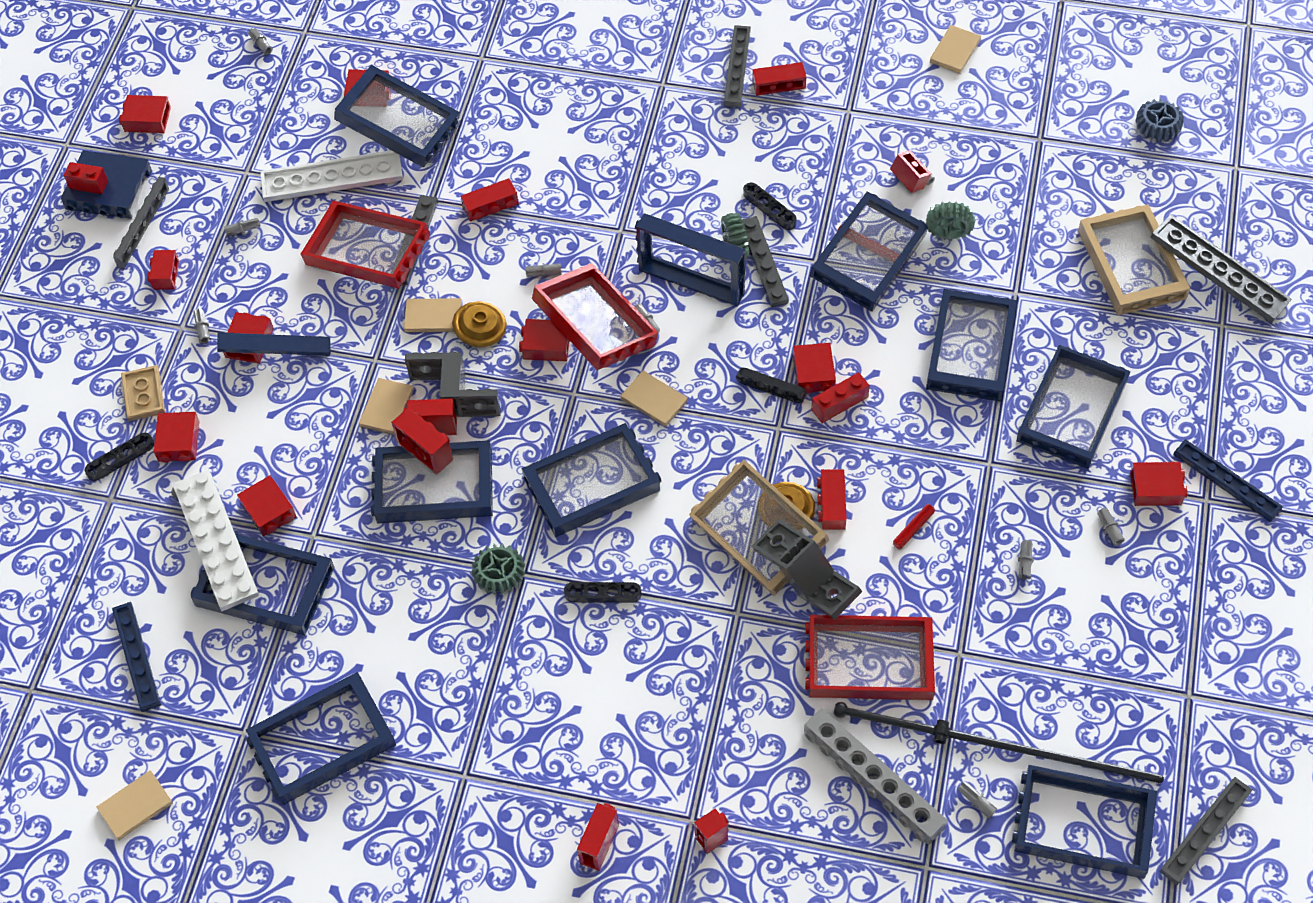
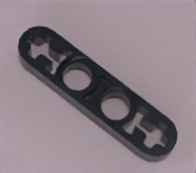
(767, 208)
(771, 385)
(121, 459)
(602, 596)

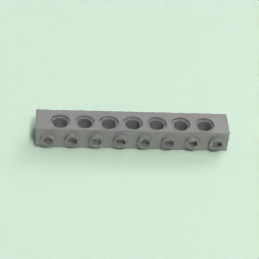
(919, 807)

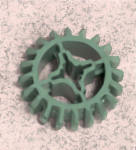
(950, 220)
(734, 231)
(492, 578)

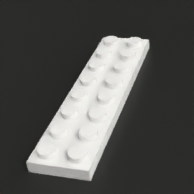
(331, 175)
(215, 540)

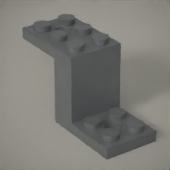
(451, 372)
(806, 569)

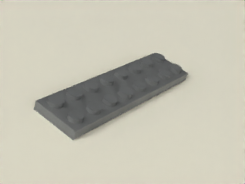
(1221, 268)

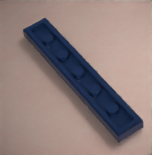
(273, 344)
(1228, 480)
(136, 657)

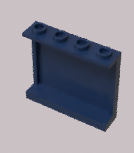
(123, 178)

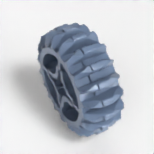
(1170, 120)

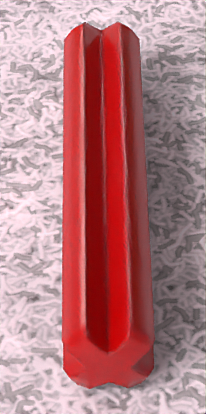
(916, 523)

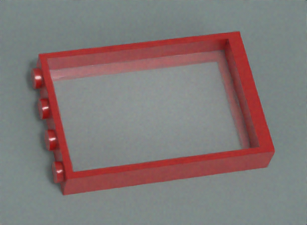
(365, 244)
(594, 316)
(870, 657)

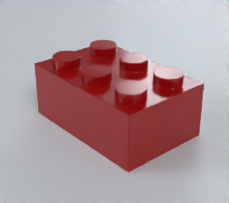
(422, 440)

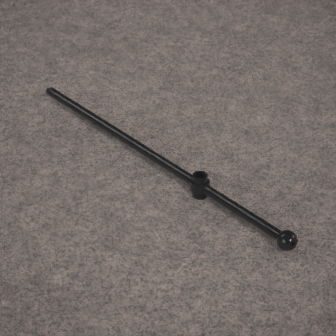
(942, 731)

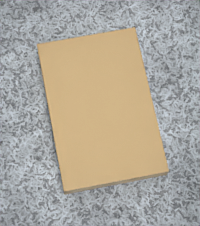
(955, 49)
(430, 314)
(143, 393)
(654, 398)
(385, 404)
(134, 805)

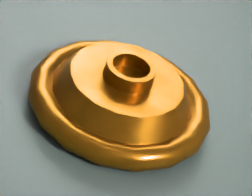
(479, 324)
(798, 496)

